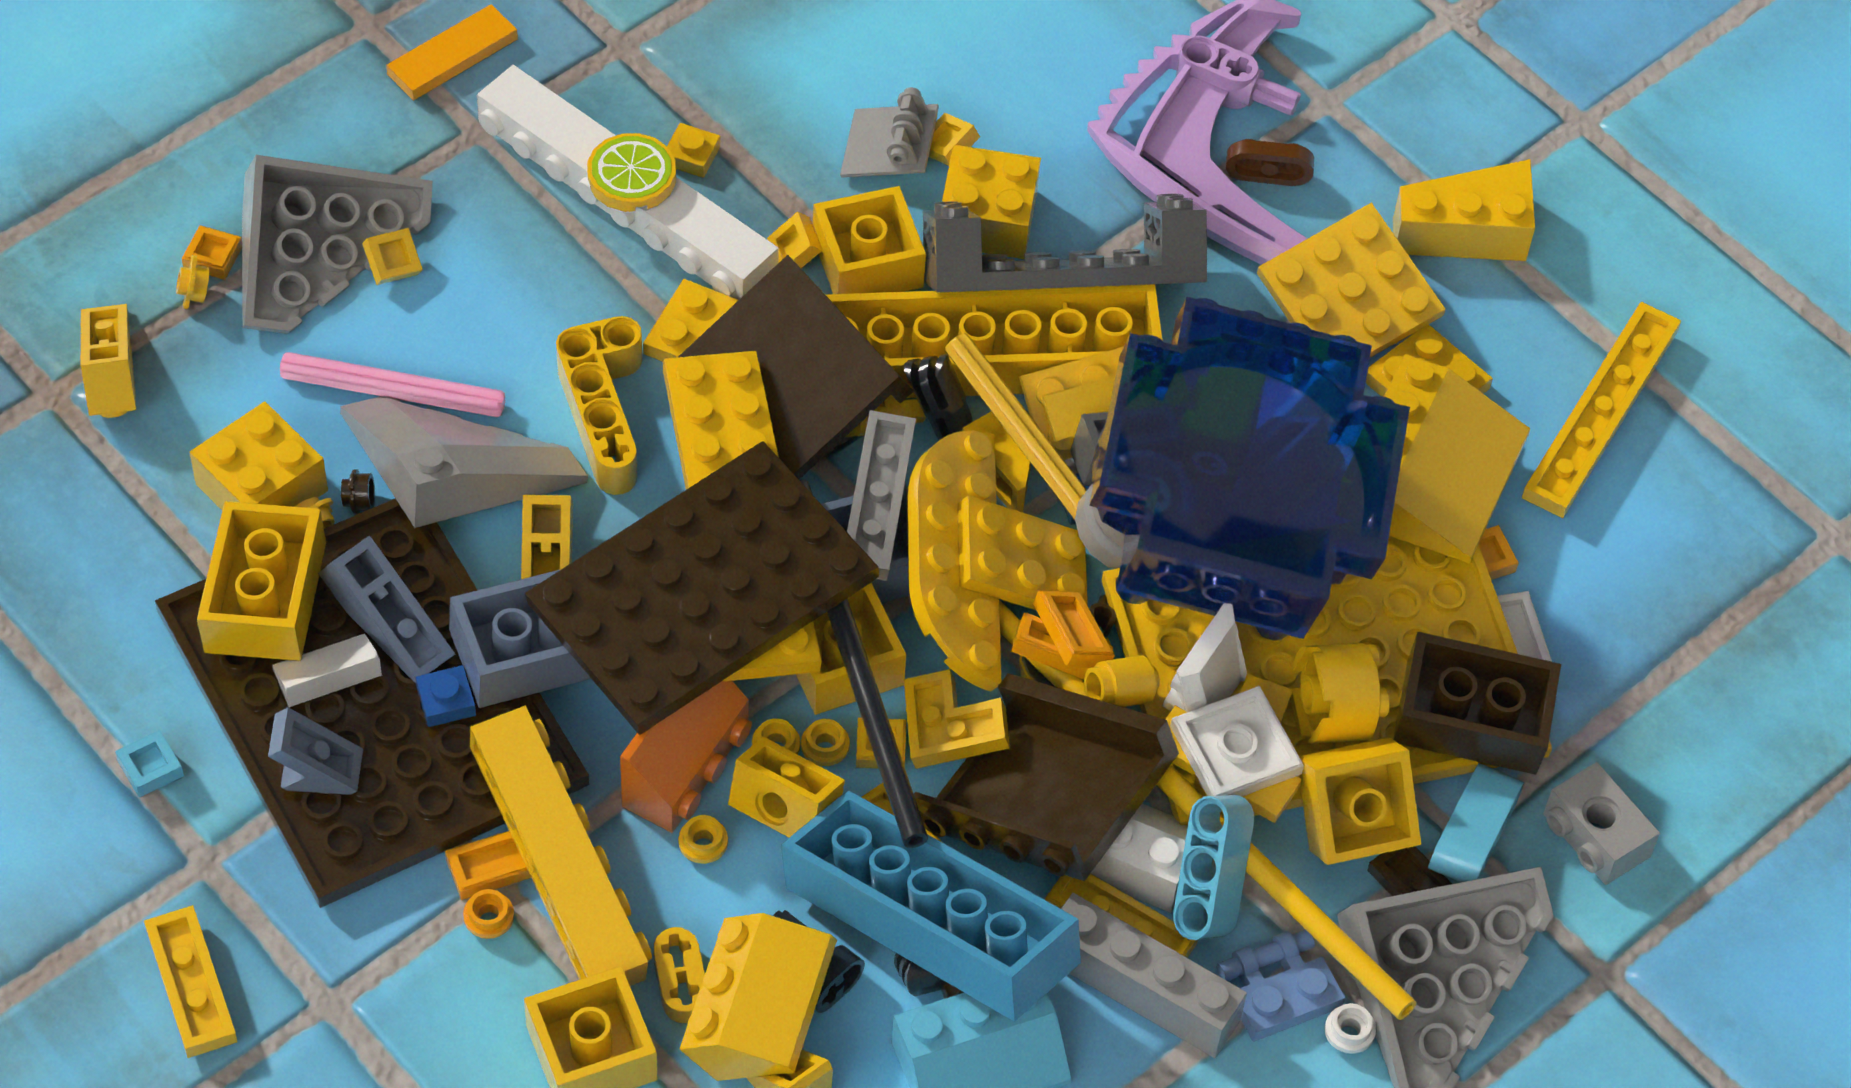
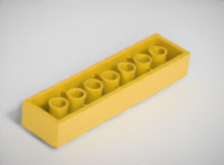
(1012, 328)

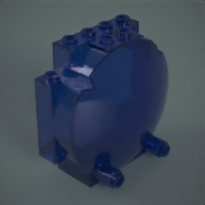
(1246, 467)

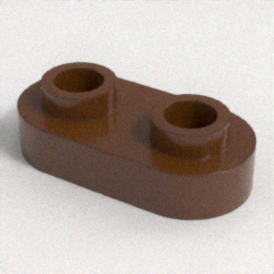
(1270, 162)

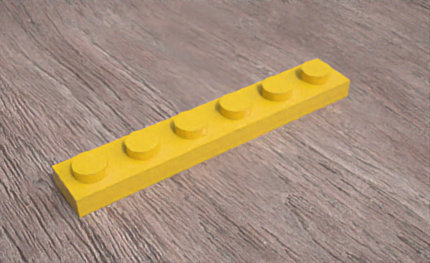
(1601, 410)

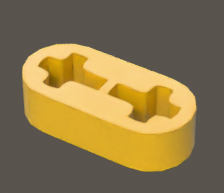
(669, 976)

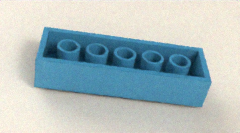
(932, 906)

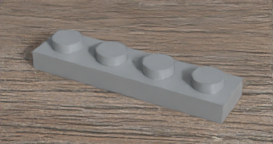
(881, 486)

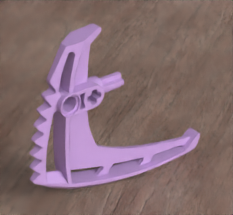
(1179, 131)

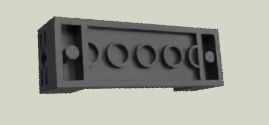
(1172, 253)

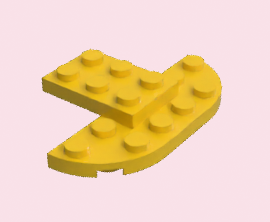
(974, 552)

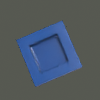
(445, 696)

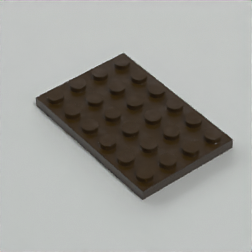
(701, 586)

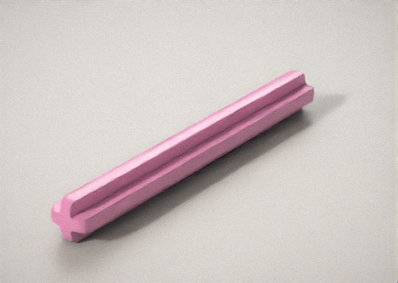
(392, 384)

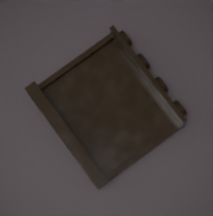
(811, 360)
(1061, 786)

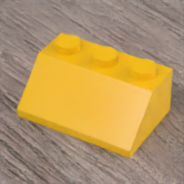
(757, 997)

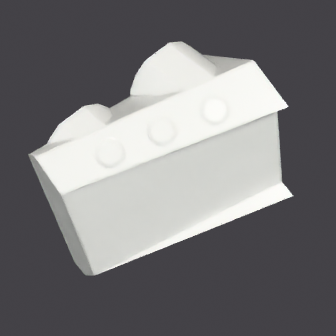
(1211, 667)

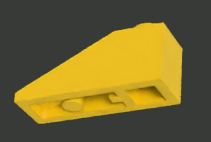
(107, 361)
(546, 534)

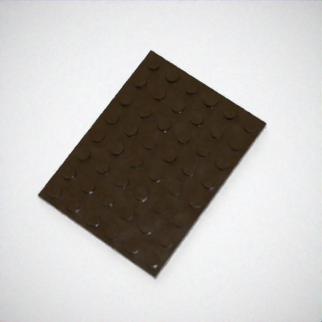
(415, 781)

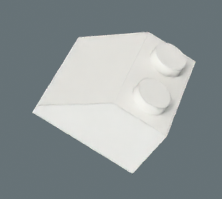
(1146, 858)

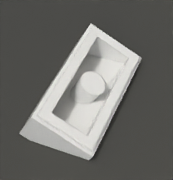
(328, 670)

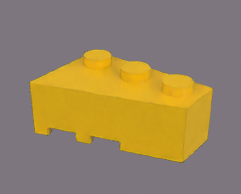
(1469, 214)

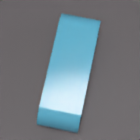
(1476, 824)
(1197, 884)

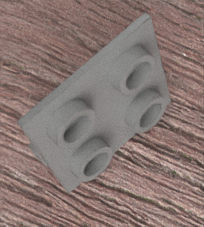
(891, 138)

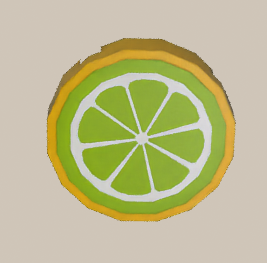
(631, 172)

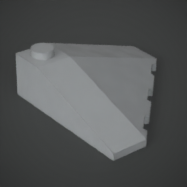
(308, 233)
(452, 465)
(1453, 957)

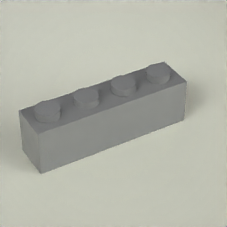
(1154, 979)

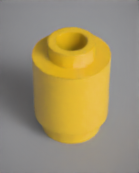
(1122, 681)

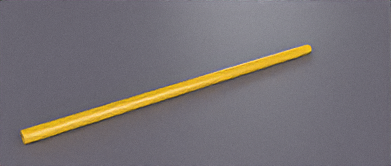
(1261, 869)

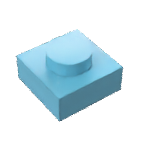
(149, 763)

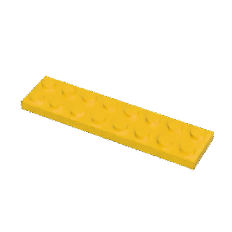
(716, 417)

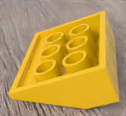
(1452, 459)

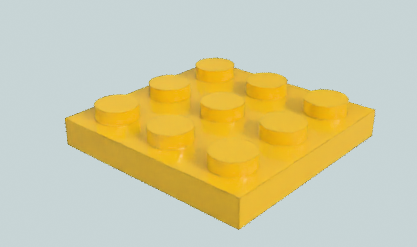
(1353, 283)

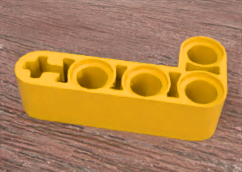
(586, 365)

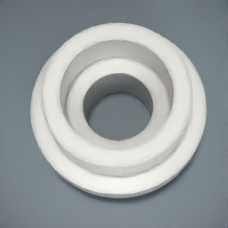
(1355, 1017)

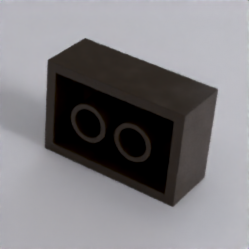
(1477, 703)

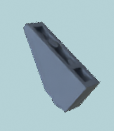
(386, 609)

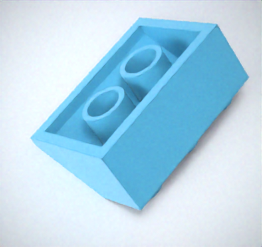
(973, 1046)

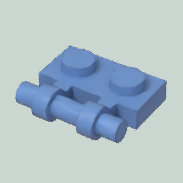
(1287, 997)

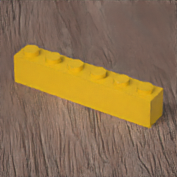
(556, 846)

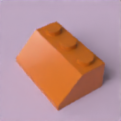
(681, 754)

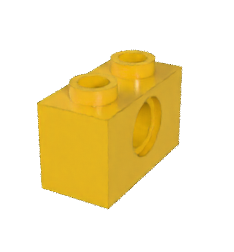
(781, 787)

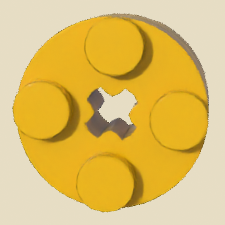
(1338, 692)

